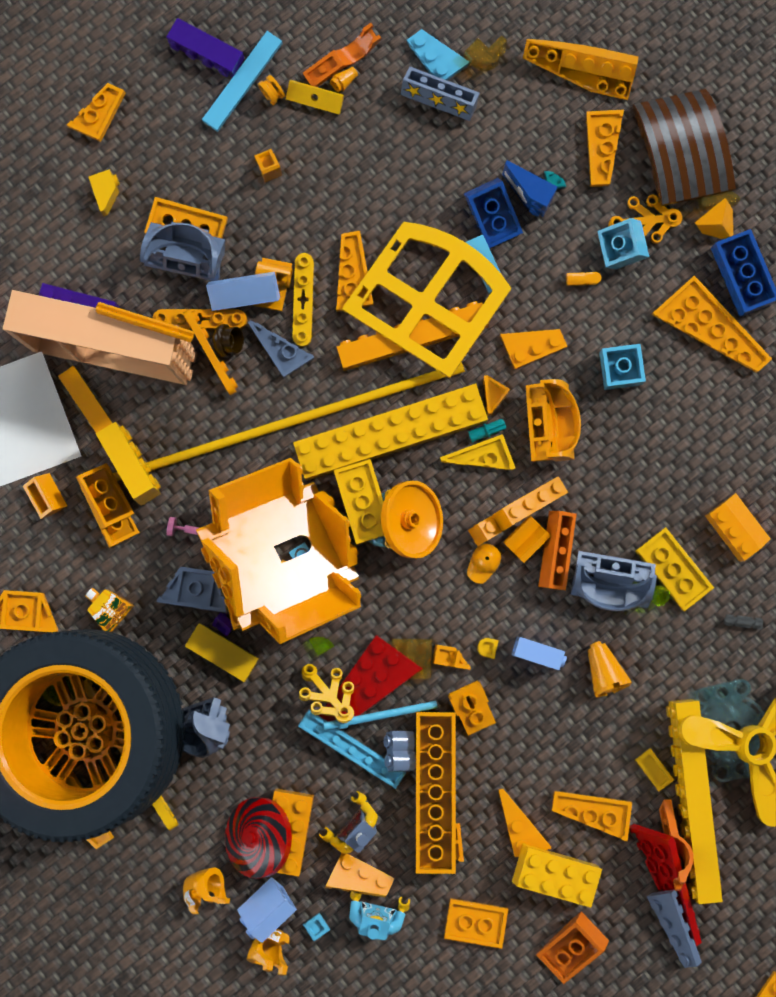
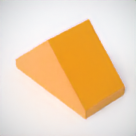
(268, 165)

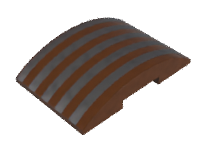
(686, 146)

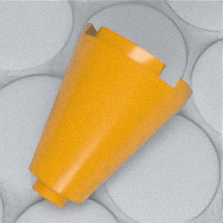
(606, 671)

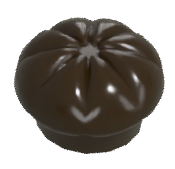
(227, 340)

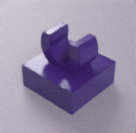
(223, 624)

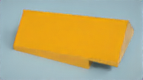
(108, 504)

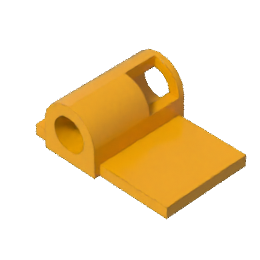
(283, 275)
(472, 707)

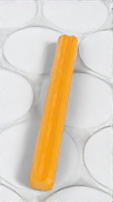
(144, 322)

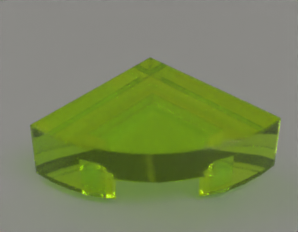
(321, 644)

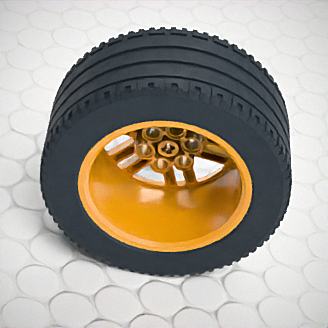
(150, 723)

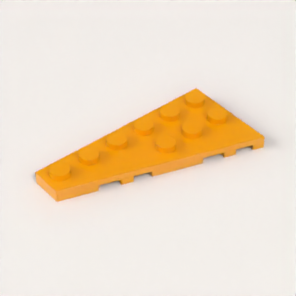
(705, 319)

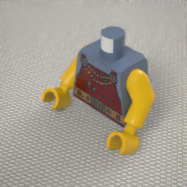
(358, 829)

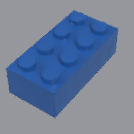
(745, 272)

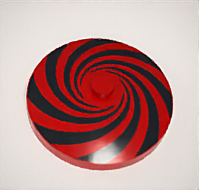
(258, 837)

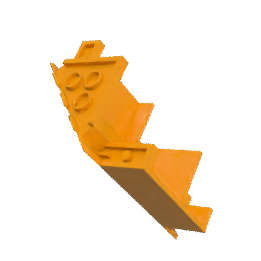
(253, 518)

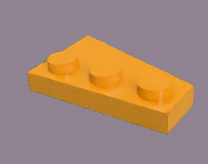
(531, 346)

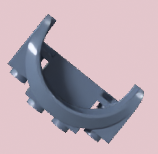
(185, 250)
(612, 581)
(209, 728)

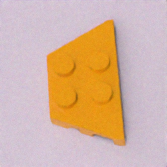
(26, 612)

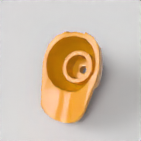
(480, 568)

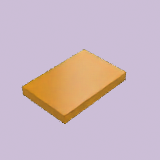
(476, 923)

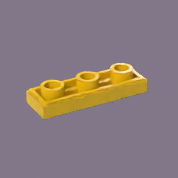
(303, 94)

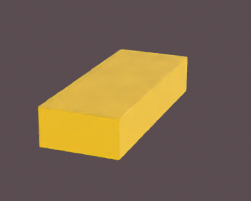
(222, 652)

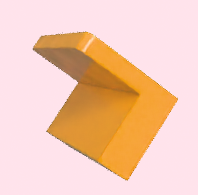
(527, 539)

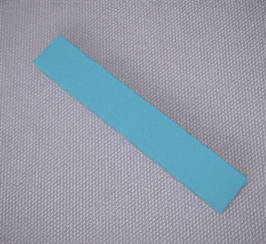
(242, 81)
(350, 748)

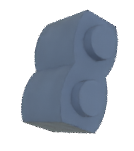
(400, 751)

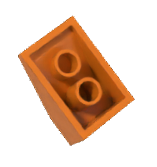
(573, 948)

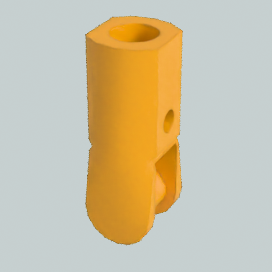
(583, 278)

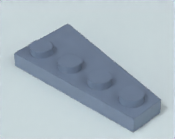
(671, 919)

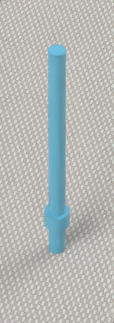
(381, 715)

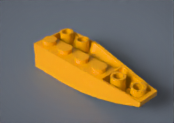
(586, 66)

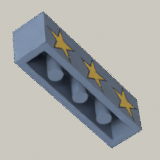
(439, 93)

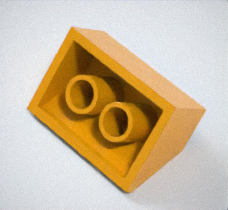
(738, 528)

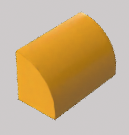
(44, 495)

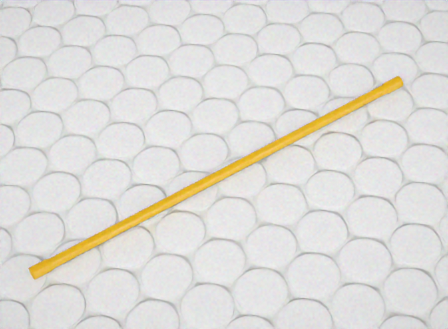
(296, 419)

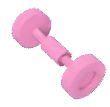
(171, 527)

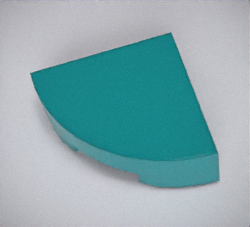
(554, 179)

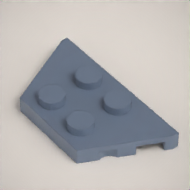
(195, 590)

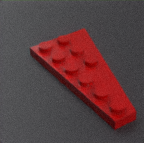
(376, 676)
(664, 866)

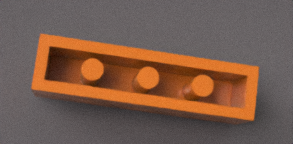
(557, 550)

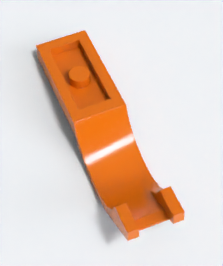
(342, 58)
(670, 828)

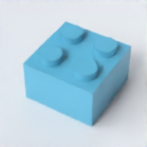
(623, 243)
(622, 366)

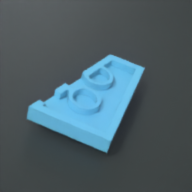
(436, 56)

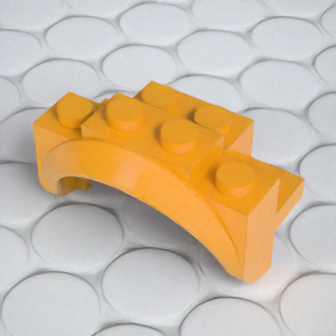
(552, 421)

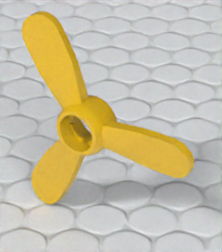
(717, 736)

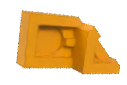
(449, 657)

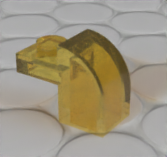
(483, 57)

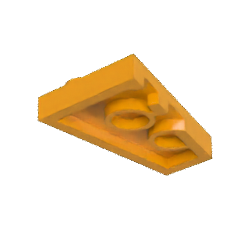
(97, 116)
(358, 876)

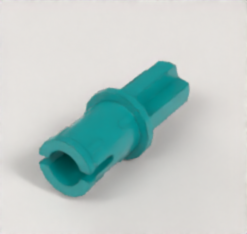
(487, 430)

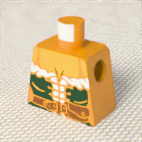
(107, 608)

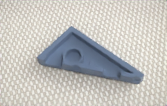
(285, 355)

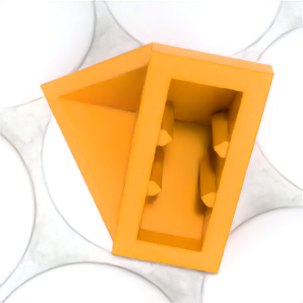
(717, 221)
(494, 394)

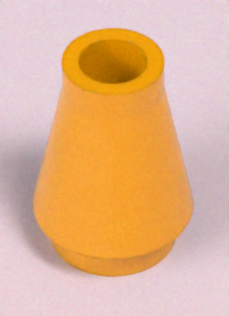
(343, 79)

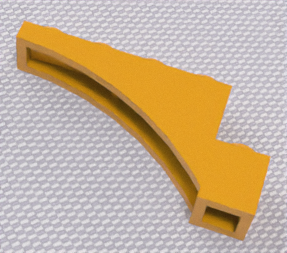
(517, 511)

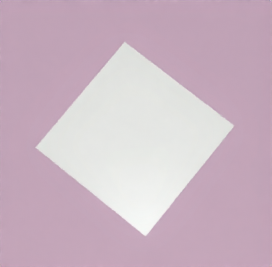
(32, 421)

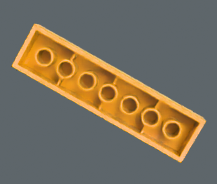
(435, 792)

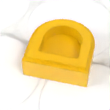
(487, 647)

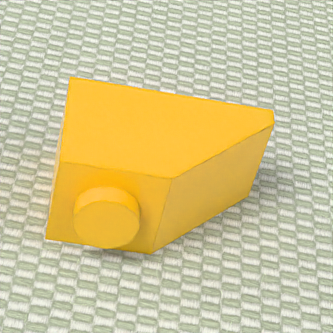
(105, 190)

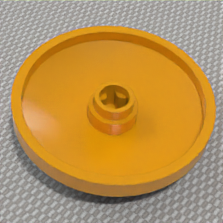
(412, 519)

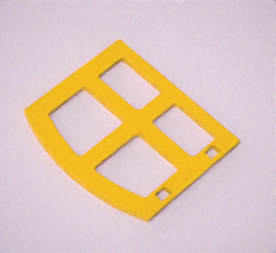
(424, 302)

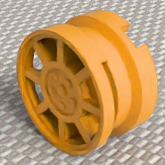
(271, 89)

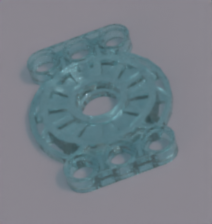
(726, 710)

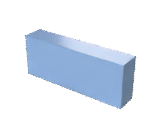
(243, 291)

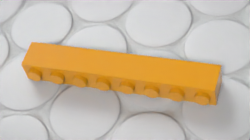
(377, 347)

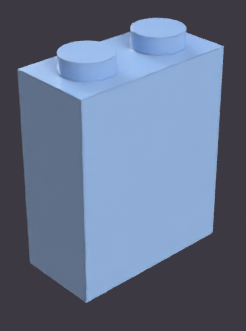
(539, 653)
(266, 910)

